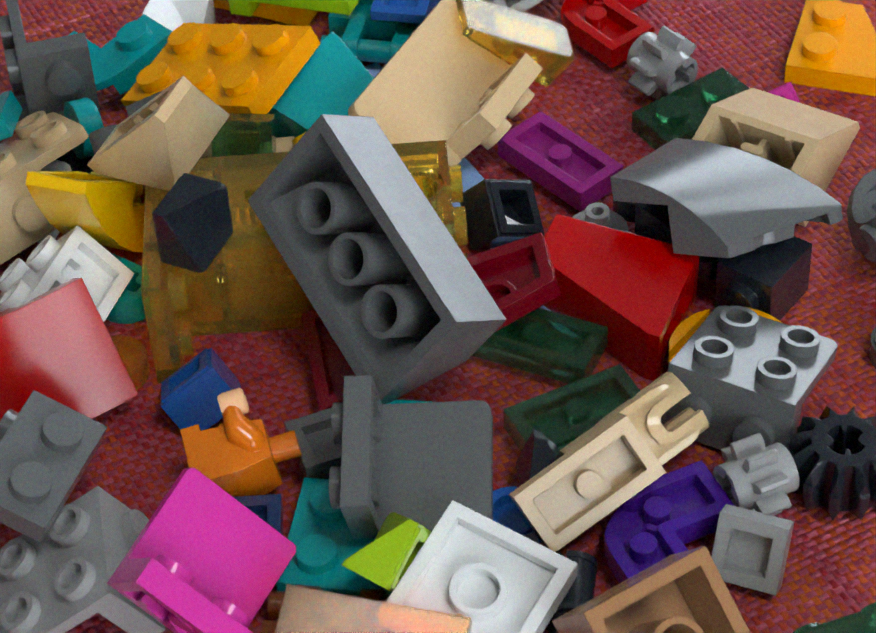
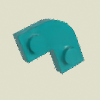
(127, 53)

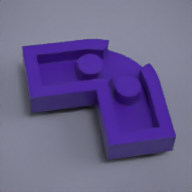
(663, 519)

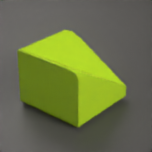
(391, 551)

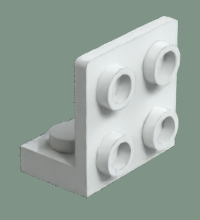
(61, 260)

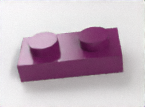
(559, 160)

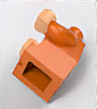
(239, 451)

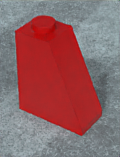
(623, 284)

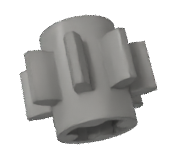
(661, 63)
(758, 475)

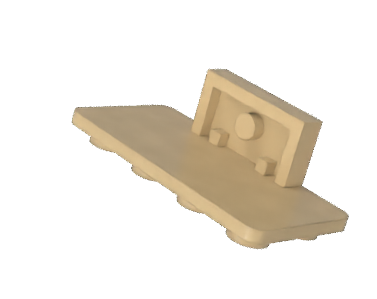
(446, 88)
(37, 142)

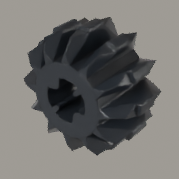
(836, 462)

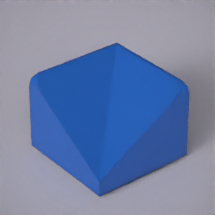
(192, 390)

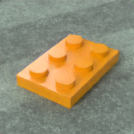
(232, 64)

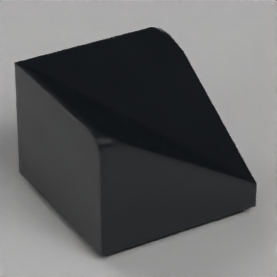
(500, 212)
(193, 223)

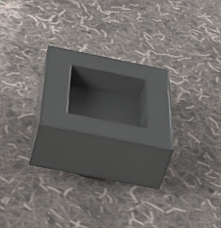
(316, 444)

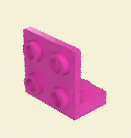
(202, 560)

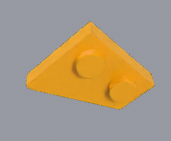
(834, 48)

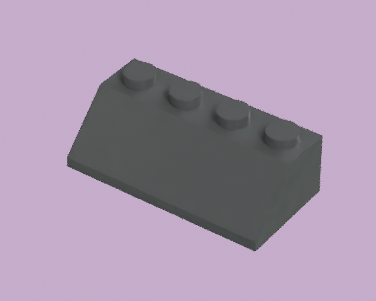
(374, 256)

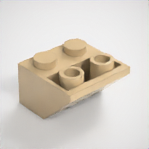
(782, 132)

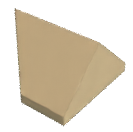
(161, 138)

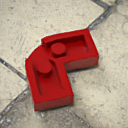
(604, 27)

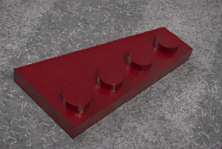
(514, 274)

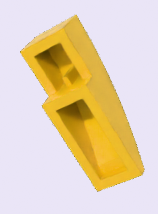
(93, 202)

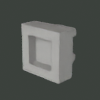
(752, 548)

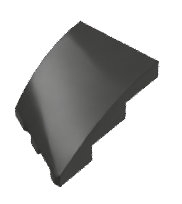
(723, 197)

